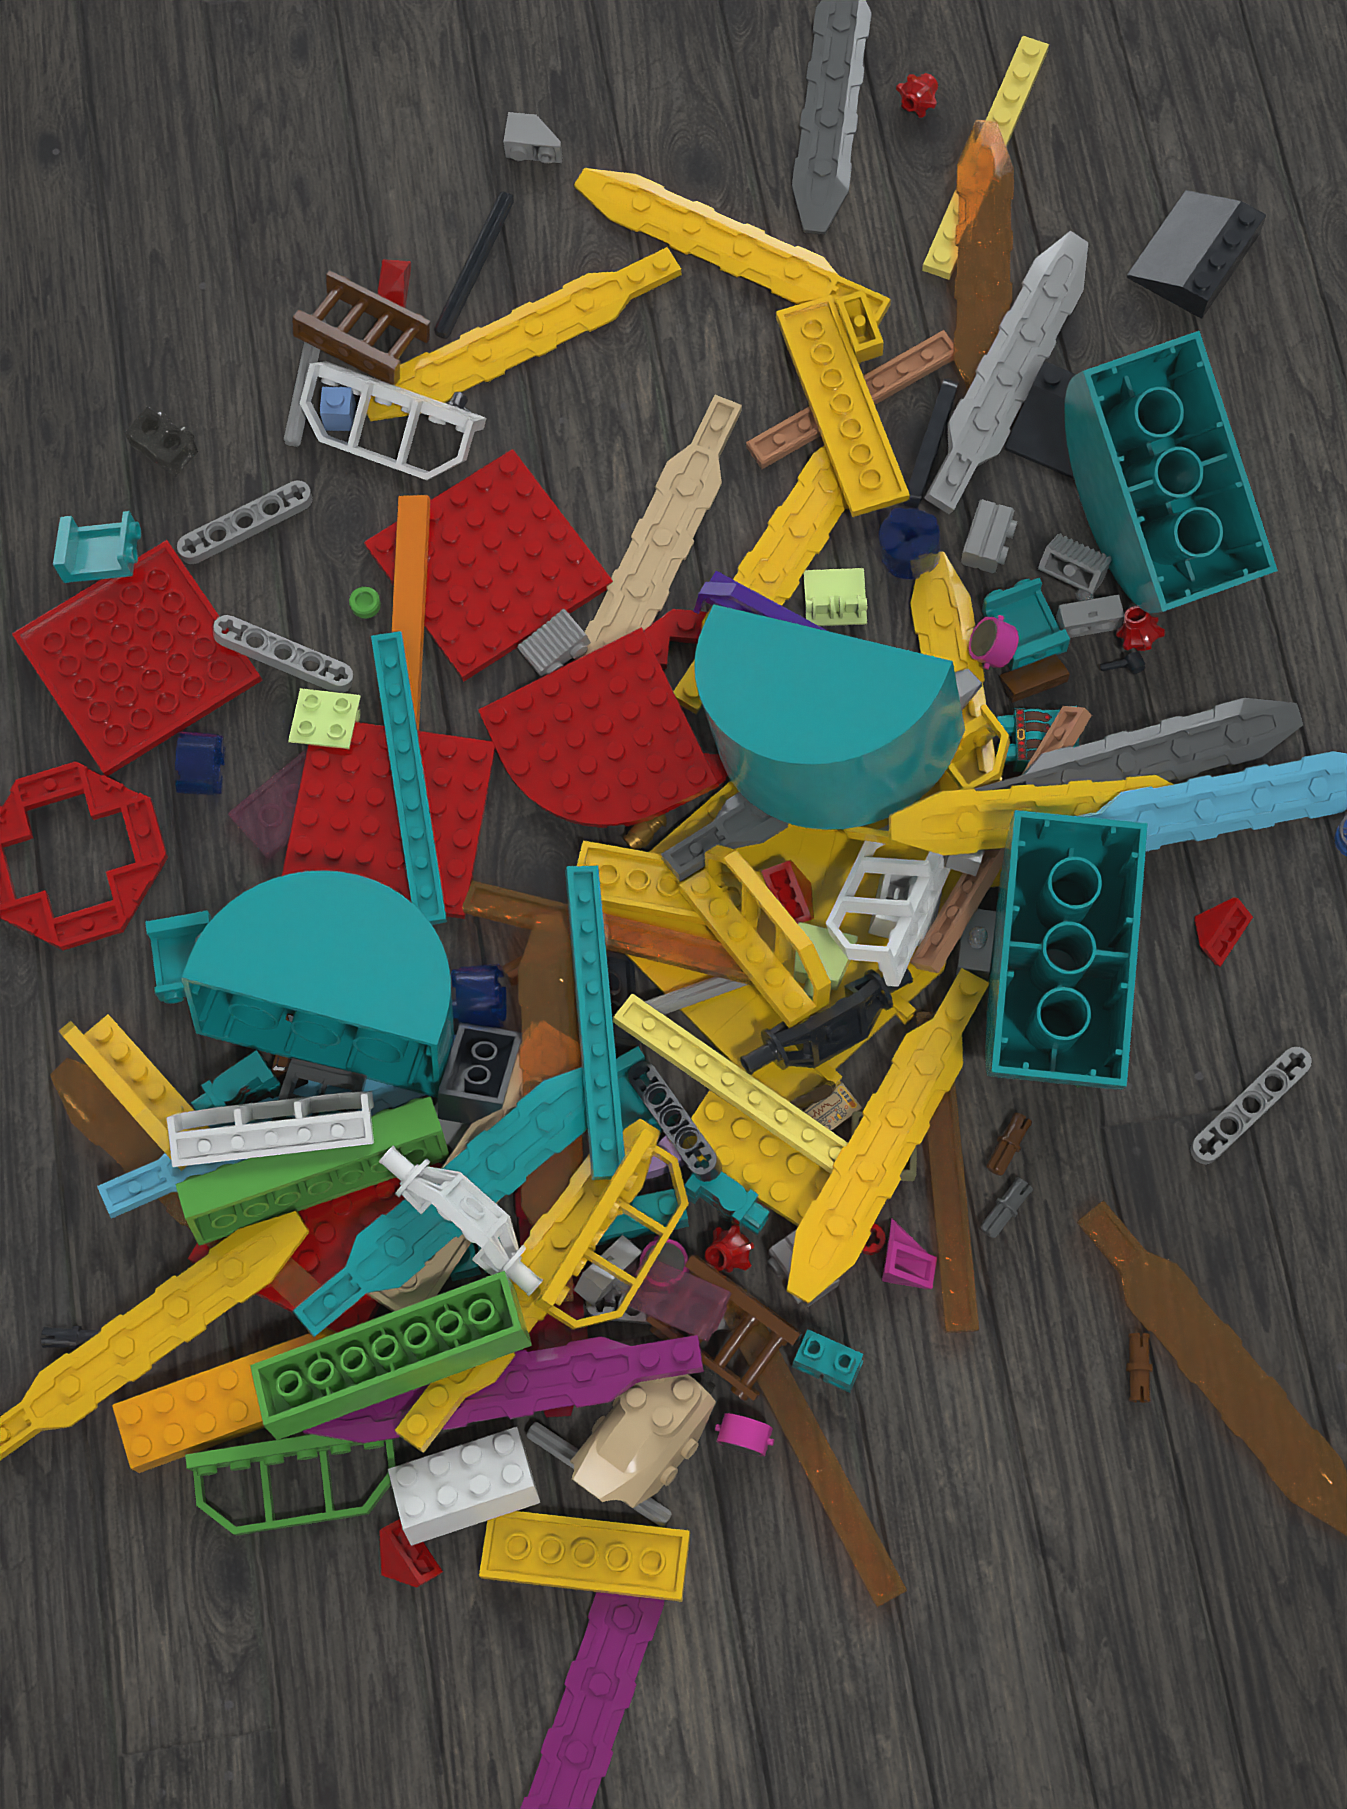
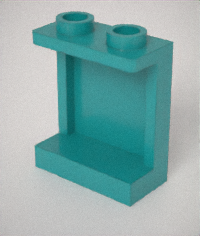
(96, 549)
(1030, 614)
(171, 946)
(630, 1102)

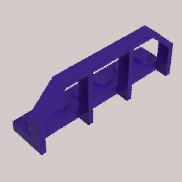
(731, 594)

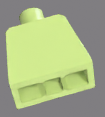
(831, 956)

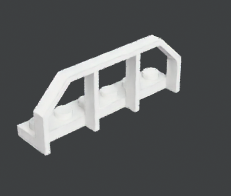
(387, 394)
(912, 913)
(271, 1137)

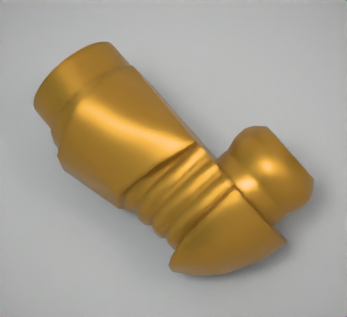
(643, 833)

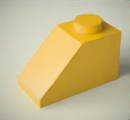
(860, 326)

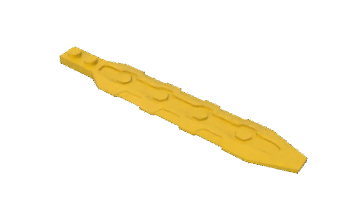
(732, 246)
(528, 332)
(786, 547)
(944, 627)
(980, 820)
(874, 1158)
(543, 1254)
(153, 1328)

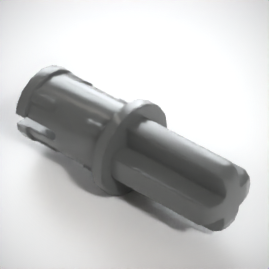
(1006, 1207)

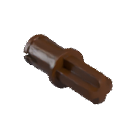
(1008, 1144)

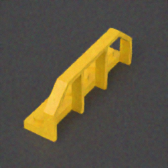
(977, 734)
(744, 943)
(129, 1077)
(591, 1233)

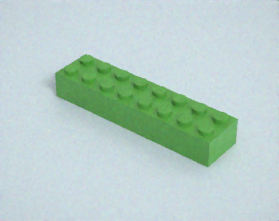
(286, 1183)
(390, 1355)

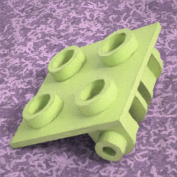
(835, 597)
(325, 718)

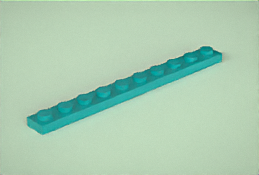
(408, 776)
(595, 1021)

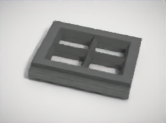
(322, 1074)

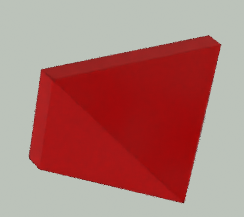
(395, 281)
(791, 890)
(1221, 928)
(405, 1562)

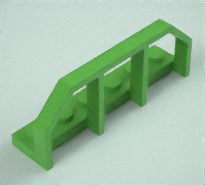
(271, 1454)

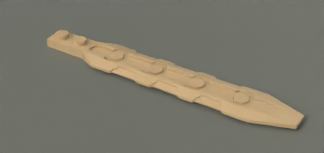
(665, 531)

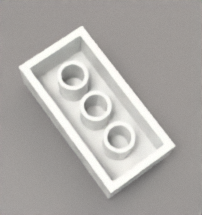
(463, 1486)

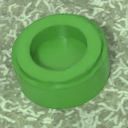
(365, 602)

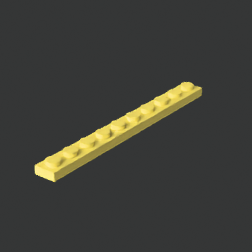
(1006, 112)
(730, 1082)

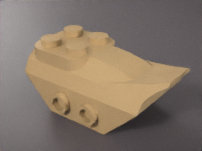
(643, 1439)

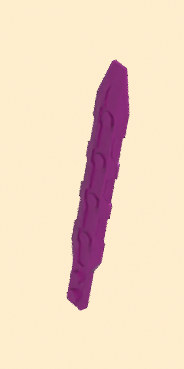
(535, 1381)
(594, 1702)

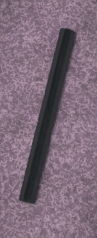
(473, 265)

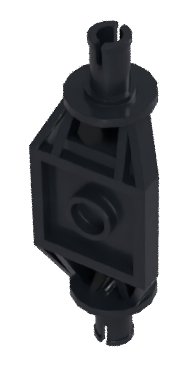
(827, 1032)

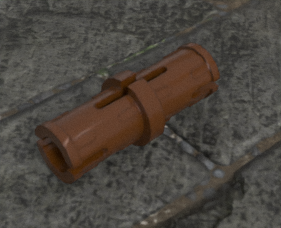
(1139, 1367)

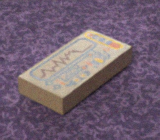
(835, 1109)

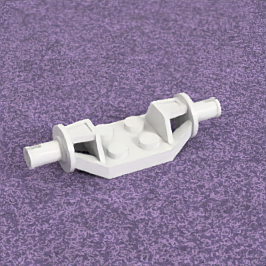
(469, 1210)

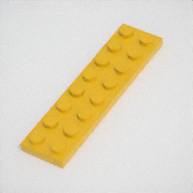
(842, 406)

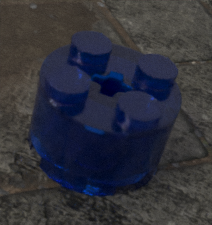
(909, 542)
(199, 763)
(479, 995)

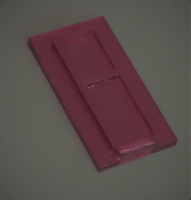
(680, 1300)

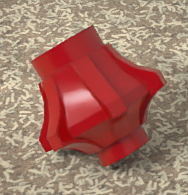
(918, 93)
(1139, 629)
(729, 1250)

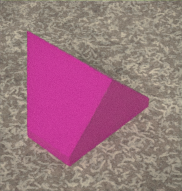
(907, 1261)

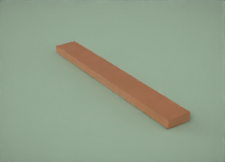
(881, 382)

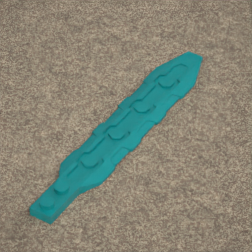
(494, 1161)

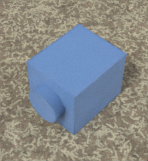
(337, 408)

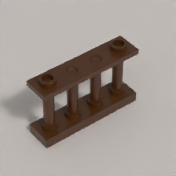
(361, 352)
(754, 1314)

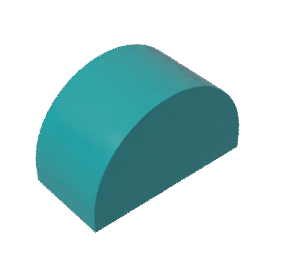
(1164, 476)
(824, 721)
(1065, 950)
(342, 959)

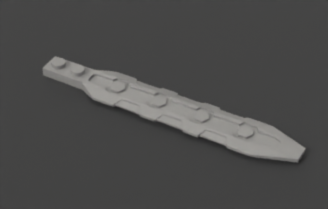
(1010, 367)

